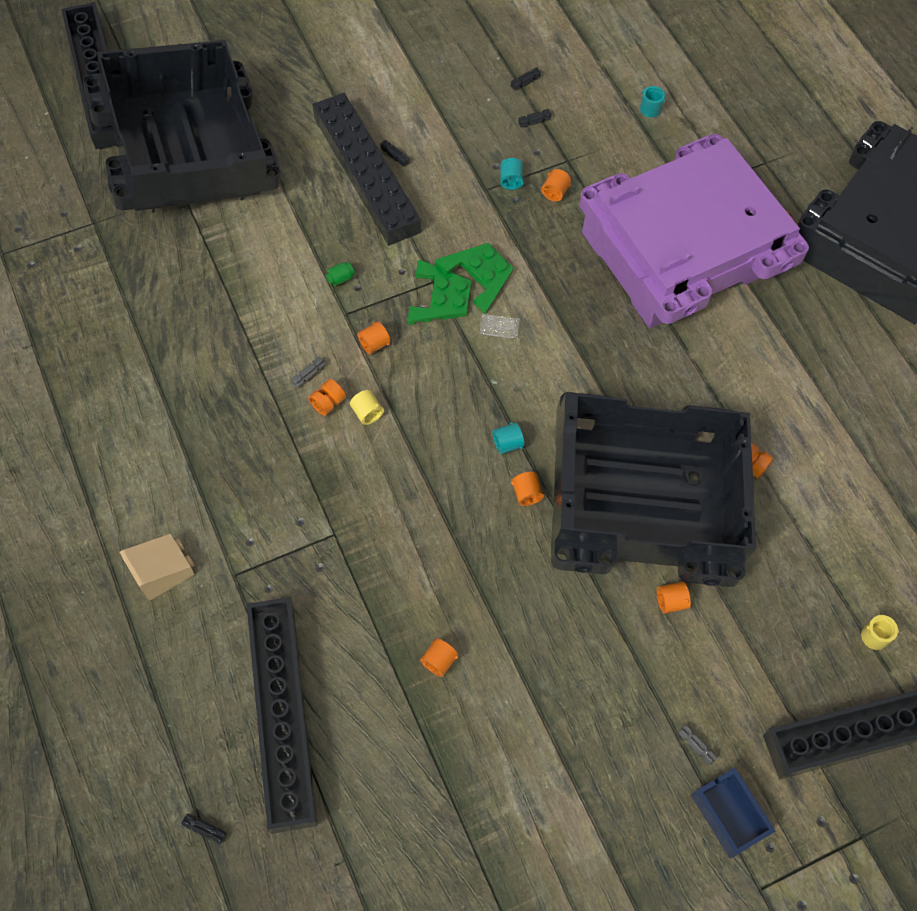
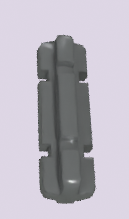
(309, 371)
(697, 744)

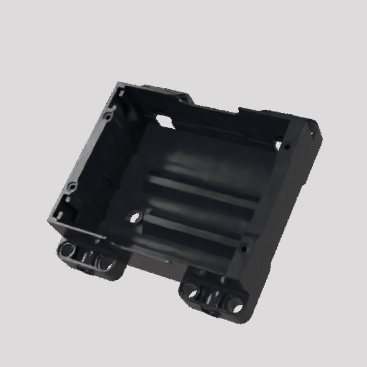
(193, 141)
(863, 255)
(630, 492)

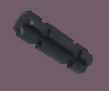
(525, 78)
(534, 118)
(395, 153)
(204, 828)

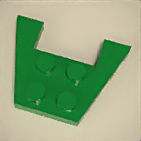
(484, 266)
(448, 297)

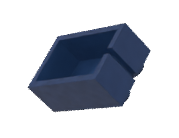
(732, 813)

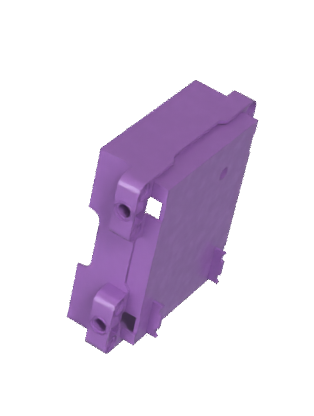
(689, 220)

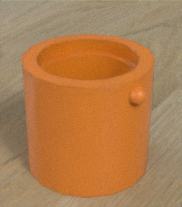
(556, 185)
(373, 337)
(527, 488)
(673, 597)
(439, 657)

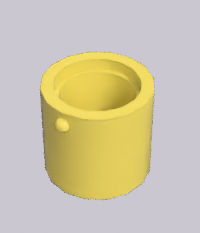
(366, 407)
(879, 632)

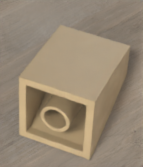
(158, 565)

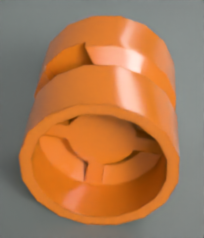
(325, 399)
(760, 461)

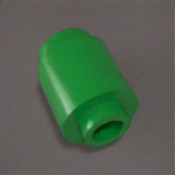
(340, 273)

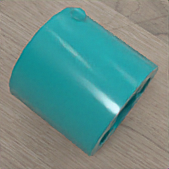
(652, 101)
(511, 173)
(508, 438)

